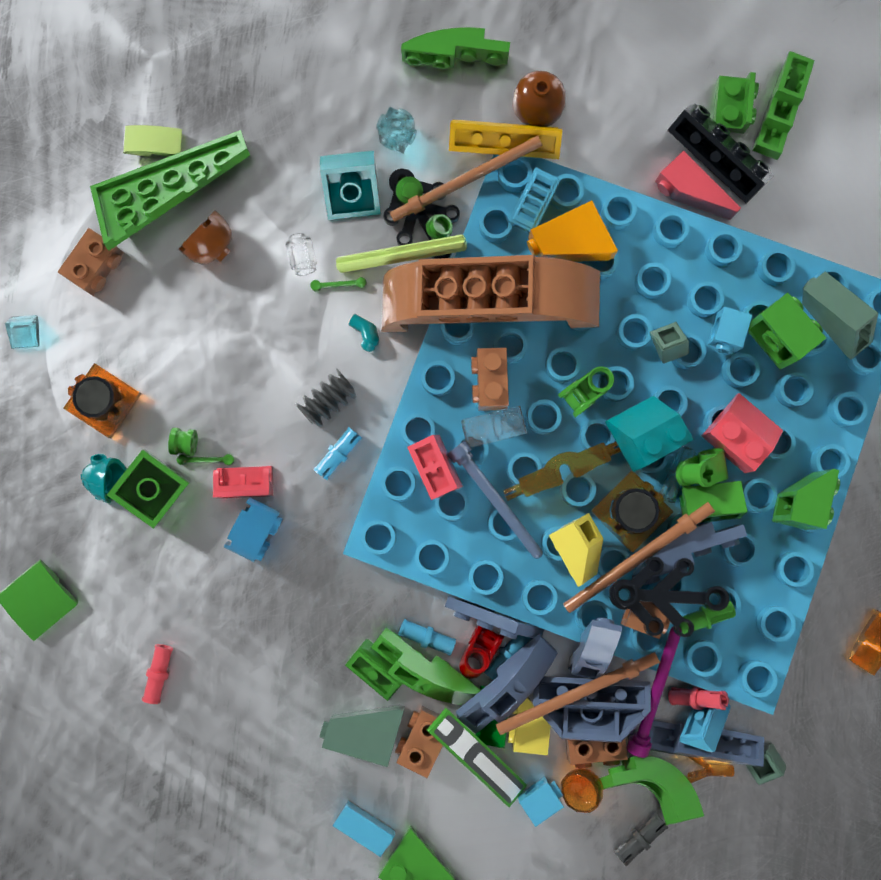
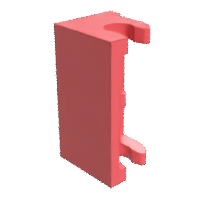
(435, 466)
(243, 482)

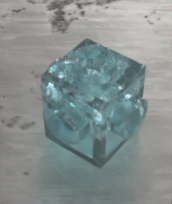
(396, 129)

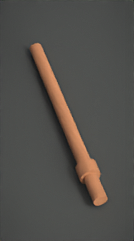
(417, 204)
(686, 523)
(629, 669)

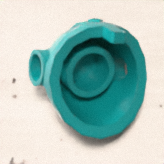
(102, 475)

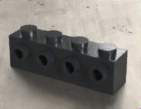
(720, 152)

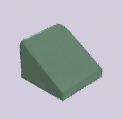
(670, 342)
(773, 766)

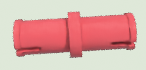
(157, 674)
(698, 698)

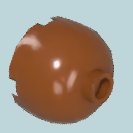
(539, 98)
(208, 241)

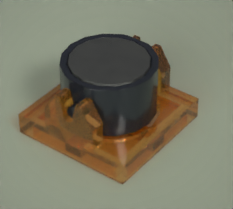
(98, 398)
(634, 510)

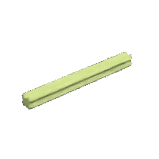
(401, 253)

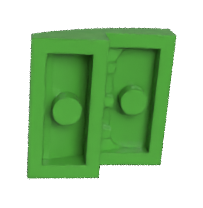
(37, 600)

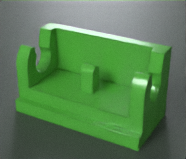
(725, 499)

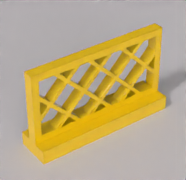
(502, 137)

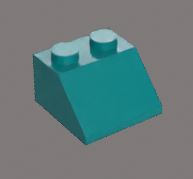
(350, 185)
(648, 432)

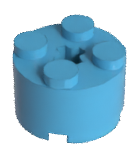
(252, 530)

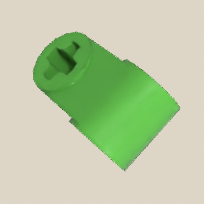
(586, 391)
(704, 468)

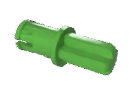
(706, 617)

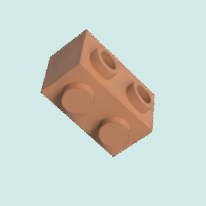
(90, 263)
(492, 379)
(420, 748)
(585, 753)

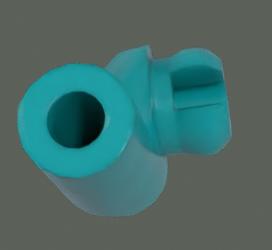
(368, 332)

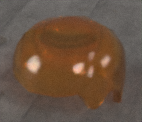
(582, 790)

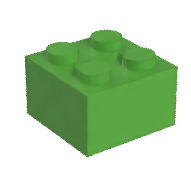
(786, 331)
(148, 488)

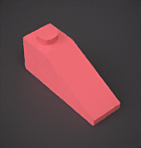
(692, 186)

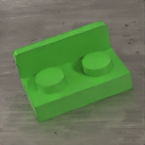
(735, 102)

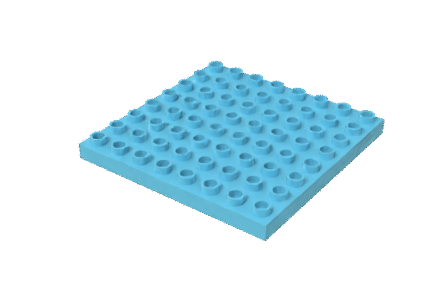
(664, 272)

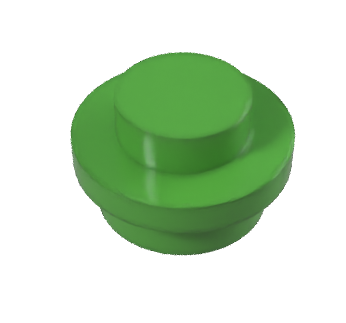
(408, 188)
(439, 226)

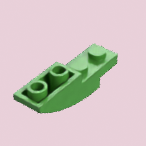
(444, 45)
(431, 679)

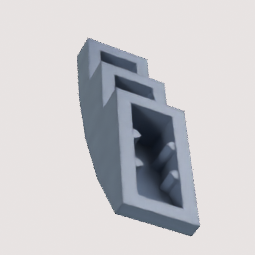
(731, 748)

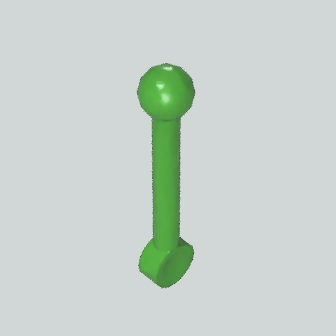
(316, 285)
(227, 459)

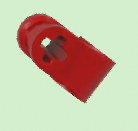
(483, 647)

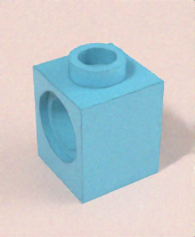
(729, 330)
(541, 800)

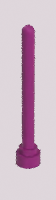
(639, 742)

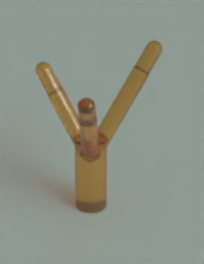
(709, 770)

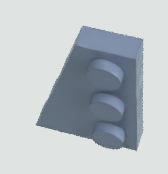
(487, 619)

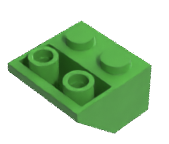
(808, 501)

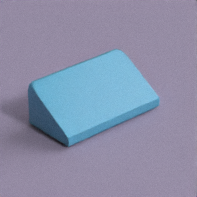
(704, 728)
(364, 828)

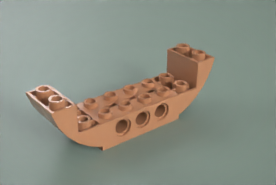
(490, 291)

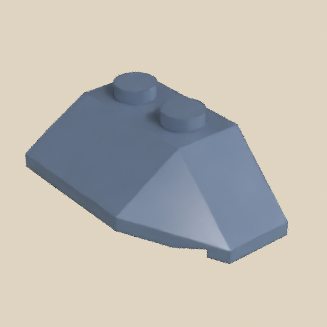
(601, 716)

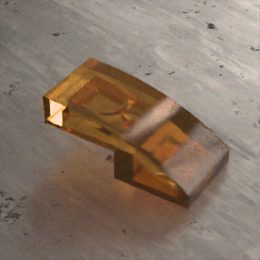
(867, 648)

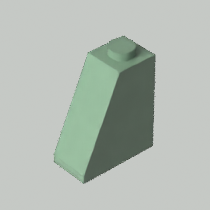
(840, 314)
(364, 733)

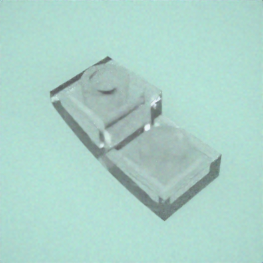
(494, 426)

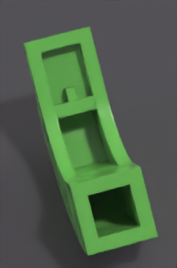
(669, 785)

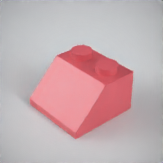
(743, 434)

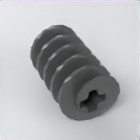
(327, 399)

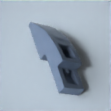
(696, 542)
(595, 649)
(513, 685)

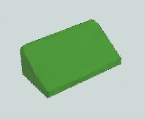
(373, 670)

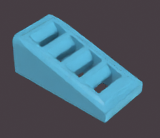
(544, 179)

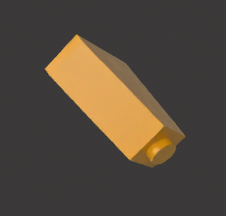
(573, 237)

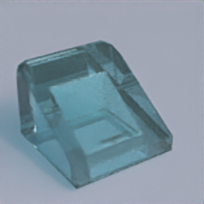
(23, 331)

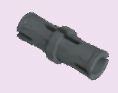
(641, 839)

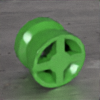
(182, 442)

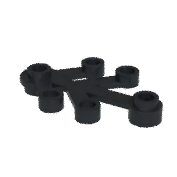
(422, 217)
(662, 597)

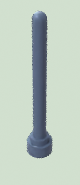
(462, 455)

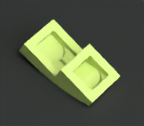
(149, 140)

